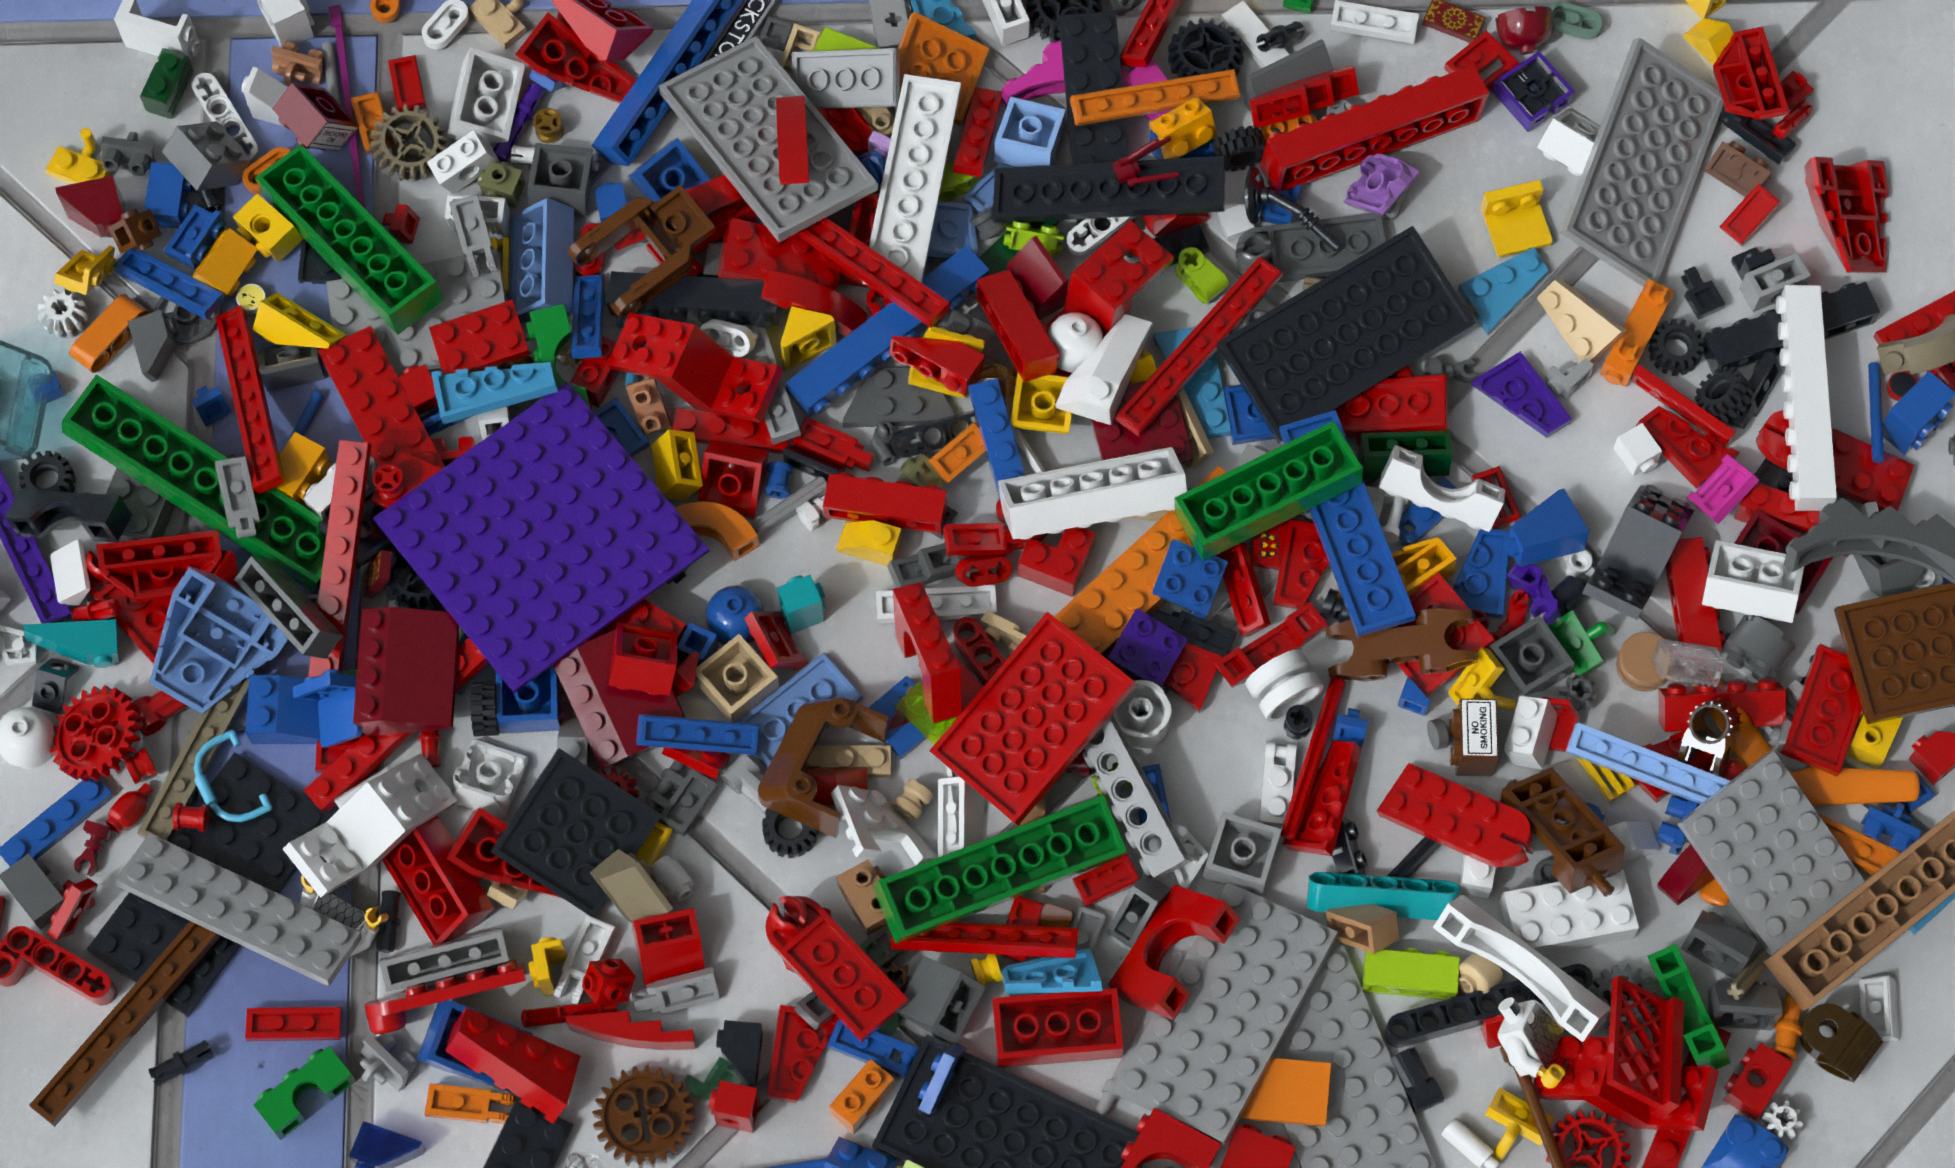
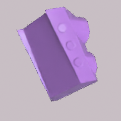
(1381, 183)

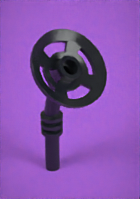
(1258, 195)

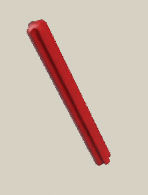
(1313, 758)

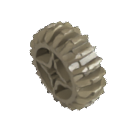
(399, 135)

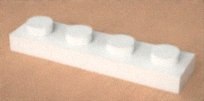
(946, 602)

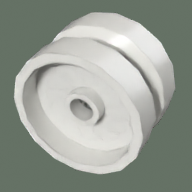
(1284, 684)

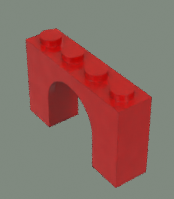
(922, 635)
(1179, 916)
(1170, 1140)

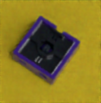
(1533, 91)

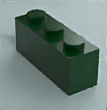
(1432, 445)

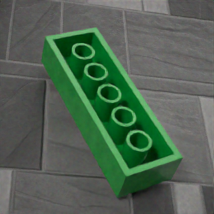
(1268, 490)

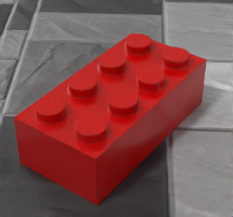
(752, 251)
(1057, 1028)

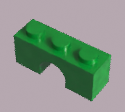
(321, 1072)

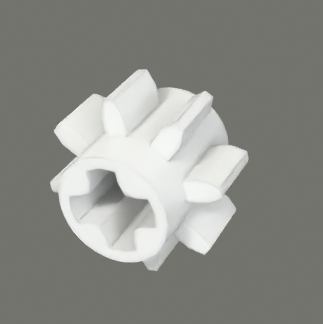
(1790, 1118)

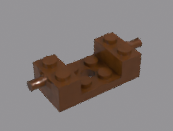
(1583, 848)

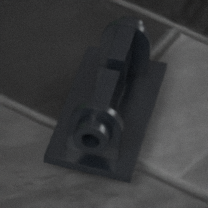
(1351, 859)

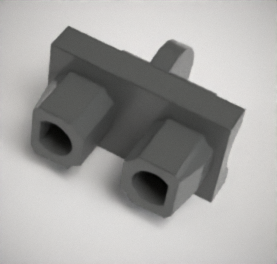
(127, 152)

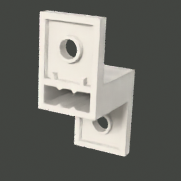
(370, 825)

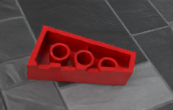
(515, 1061)

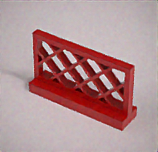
(1664, 1052)

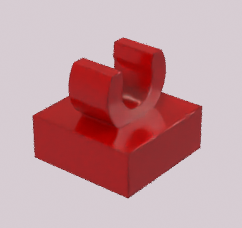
(1795, 89)
(402, 223)

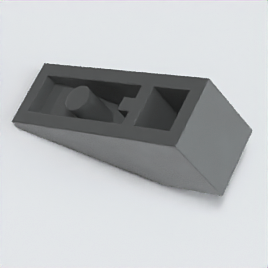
(993, 348)

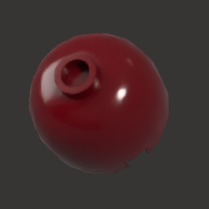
(1525, 29)

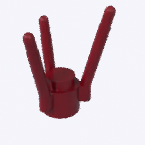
(1127, 167)

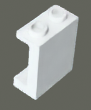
(152, 35)

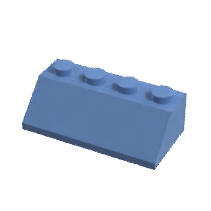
(539, 257)

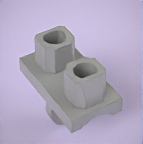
(382, 1065)

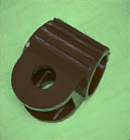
(1699, 737)
(1850, 1047)

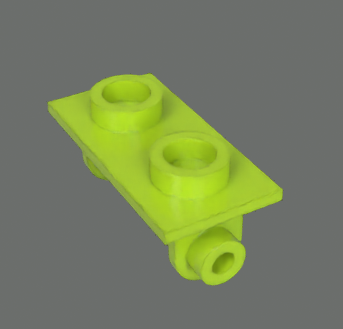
(1022, 233)

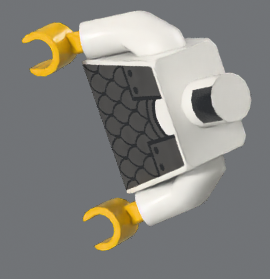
(344, 913)
(1530, 1039)

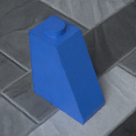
(1548, 531)

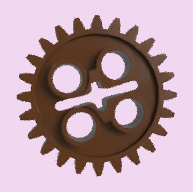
(617, 1122)

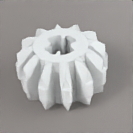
(68, 320)

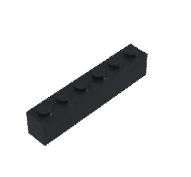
(703, 300)
(1750, 339)

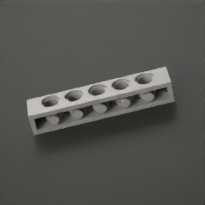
(1172, 852)

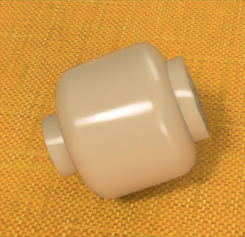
(1478, 974)

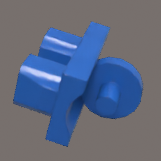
(1890, 823)
(1671, 834)

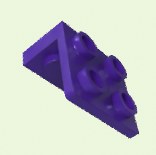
(1146, 649)

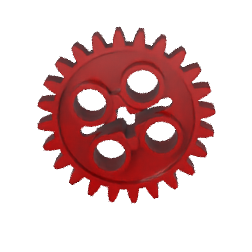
(95, 733)

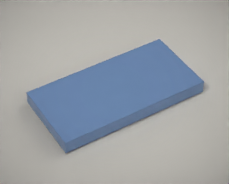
(813, 683)

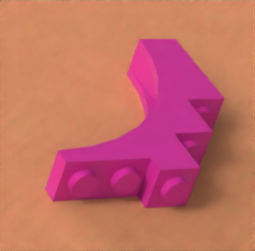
(1049, 78)

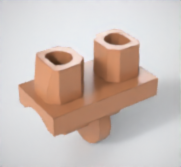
(297, 66)
(649, 405)

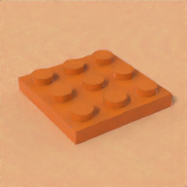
(941, 54)

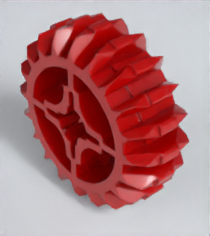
(1582, 1140)

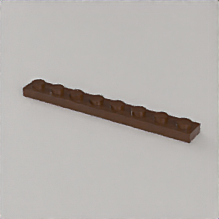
(123, 1022)

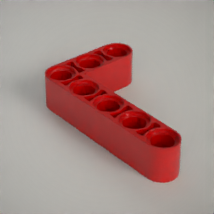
(977, 645)

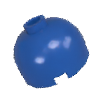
(727, 612)

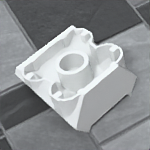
(488, 778)

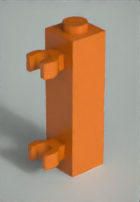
(1640, 325)

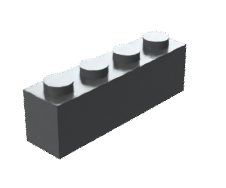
(288, 607)

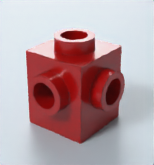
(608, 981)

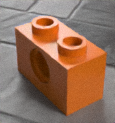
(862, 1096)

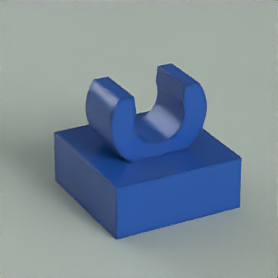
(210, 405)
(1350, 727)

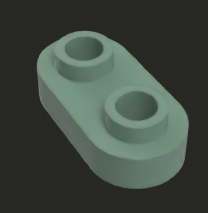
(1574, 19)

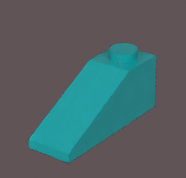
(82, 641)

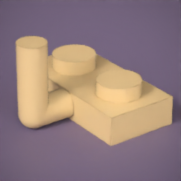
(499, 20)

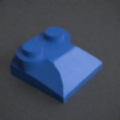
(1746, 1146)

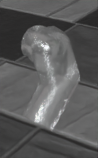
(583, 1160)

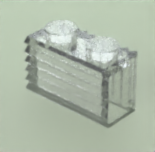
(1688, 662)

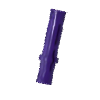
(523, 113)

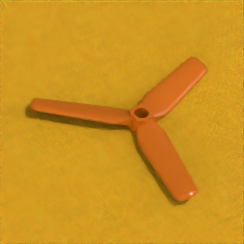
(1819, 787)

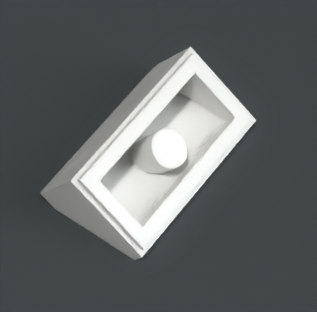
(70, 573)
(1880, 1006)

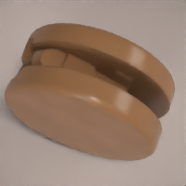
(1635, 662)

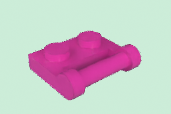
(1723, 489)

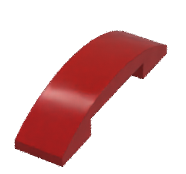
(802, 293)
(1290, 635)

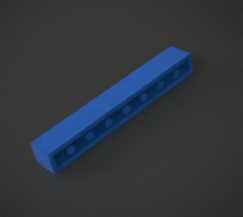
(643, 104)
(870, 343)

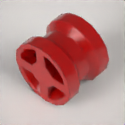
(386, 475)
(140, 765)

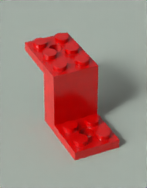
(1108, 283)
(695, 367)
(1587, 1081)

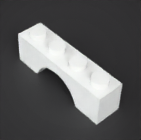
(1474, 504)

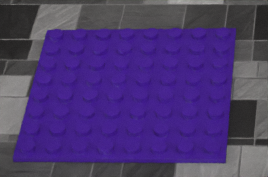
(540, 536)

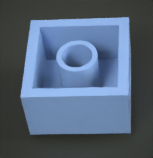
(1029, 134)

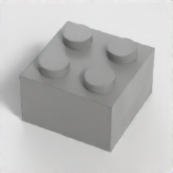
(1242, 853)

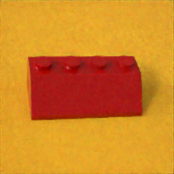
(438, 892)

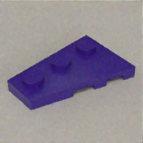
(1524, 394)

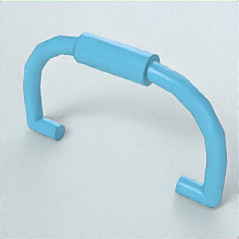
(206, 790)

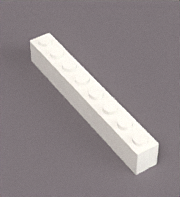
(1807, 397)

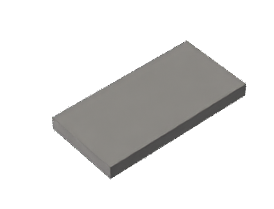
(848, 77)

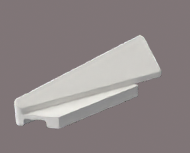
(958, 814)

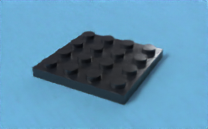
(570, 827)

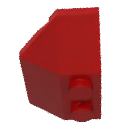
(1749, 77)
(155, 566)

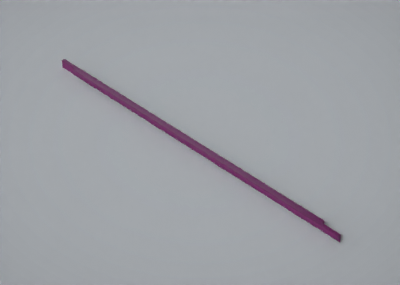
(336, 21)

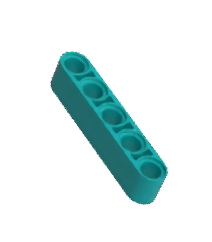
(1406, 896)

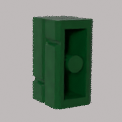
(166, 83)

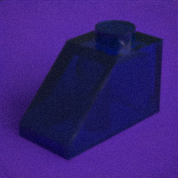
(383, 1148)

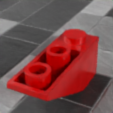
(943, 360)

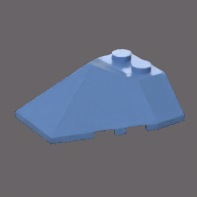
(211, 640)

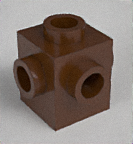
(135, 230)

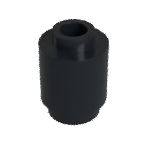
(1569, 594)

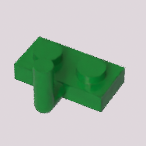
(1580, 642)

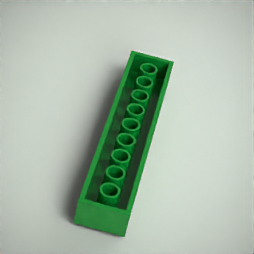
(186, 475)

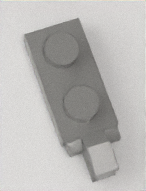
(678, 992)

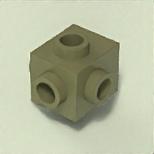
(502, 181)

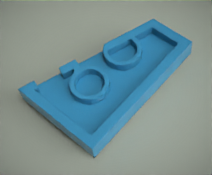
(1503, 287)
(1053, 975)

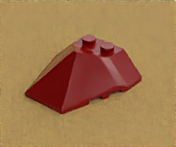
(1851, 210)

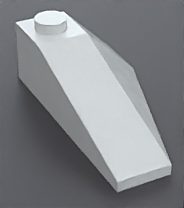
(1102, 377)

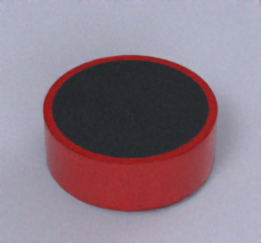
(1900, 384)

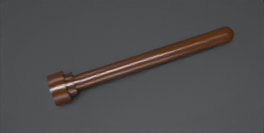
(1538, 1115)

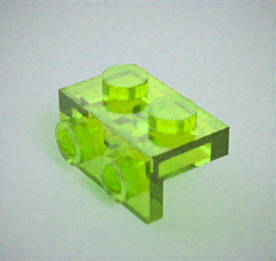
(914, 709)

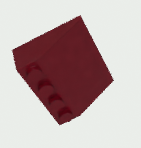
(405, 671)
(605, 711)

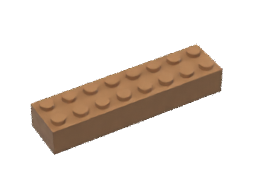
(1868, 917)

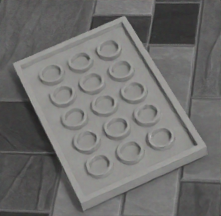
(415, 345)
(1770, 852)

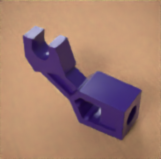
(1521, 578)

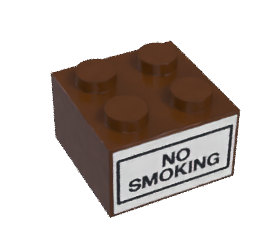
(1475, 737)

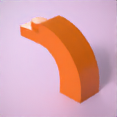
(721, 524)

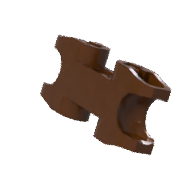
(1423, 643)

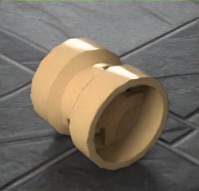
(912, 801)

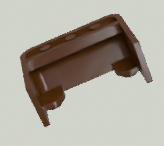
(793, 791)

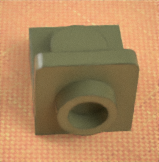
(920, 472)

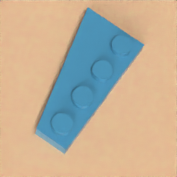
(1203, 388)
(479, 392)

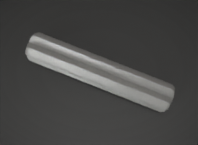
(788, 506)

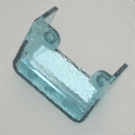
(23, 400)

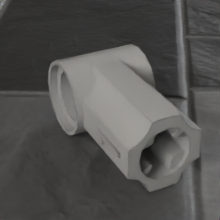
(745, 778)

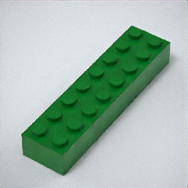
(350, 239)
(999, 869)

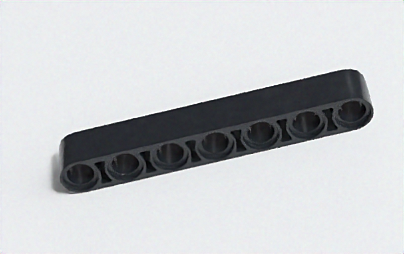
(1470, 1004)

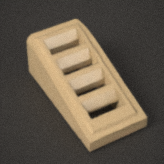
(802, 32)

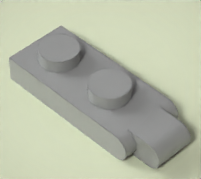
(237, 495)

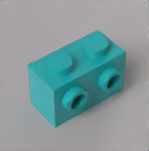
(801, 603)

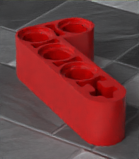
(57, 969)

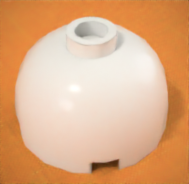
(1076, 338)
(26, 737)

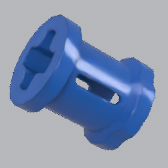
(778, 480)

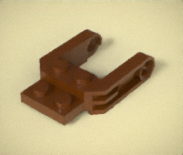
(670, 226)

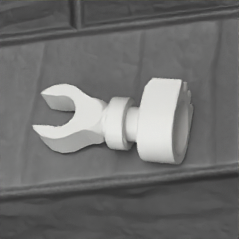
(810, 513)

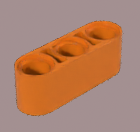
(106, 334)

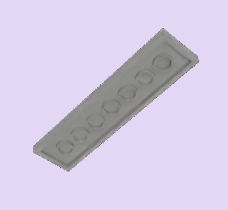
(238, 909)

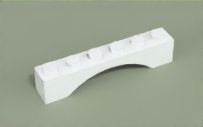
(1566, 999)

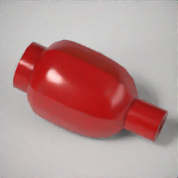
(128, 809)

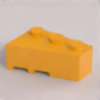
(1422, 561)

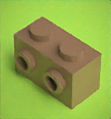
(858, 891)

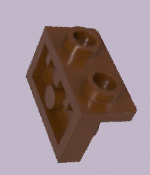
(1737, 170)

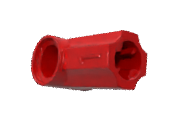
(156, 711)

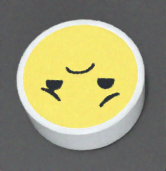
(250, 297)

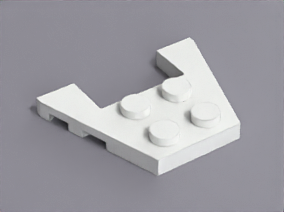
(874, 818)

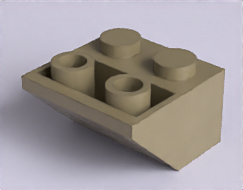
(631, 887)

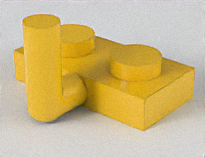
(77, 167)
(1477, 680)
(1516, 1116)

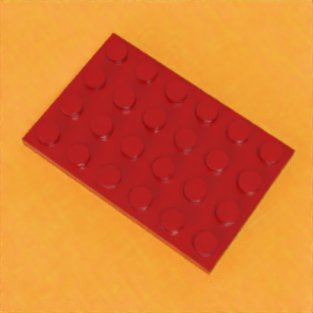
(1033, 718)

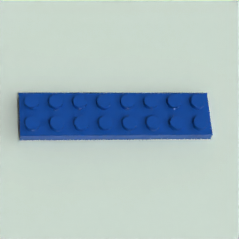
(1357, 549)

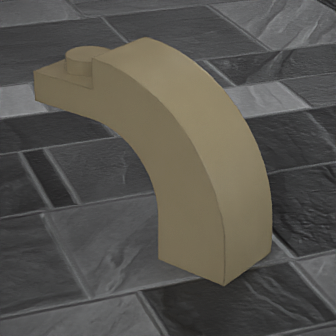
(1920, 352)

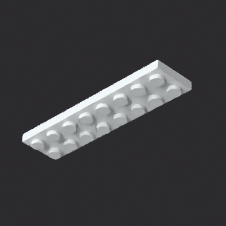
(914, 172)

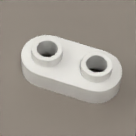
(443, 25)
(730, 336)

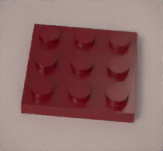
(1164, 432)

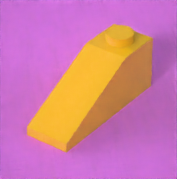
(290, 324)

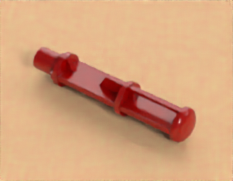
(558, 1013)

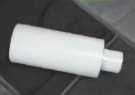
(1469, 1145)

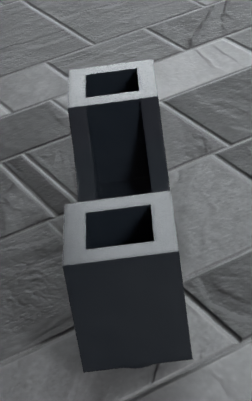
(41, 511)

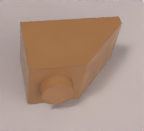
(1364, 926)

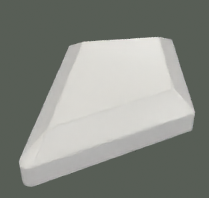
(15, 648)
(1198, 856)

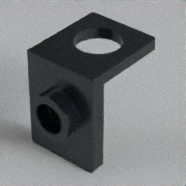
(51, 685)

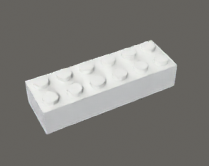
(1092, 493)

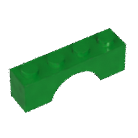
(552, 332)
(1697, 1025)

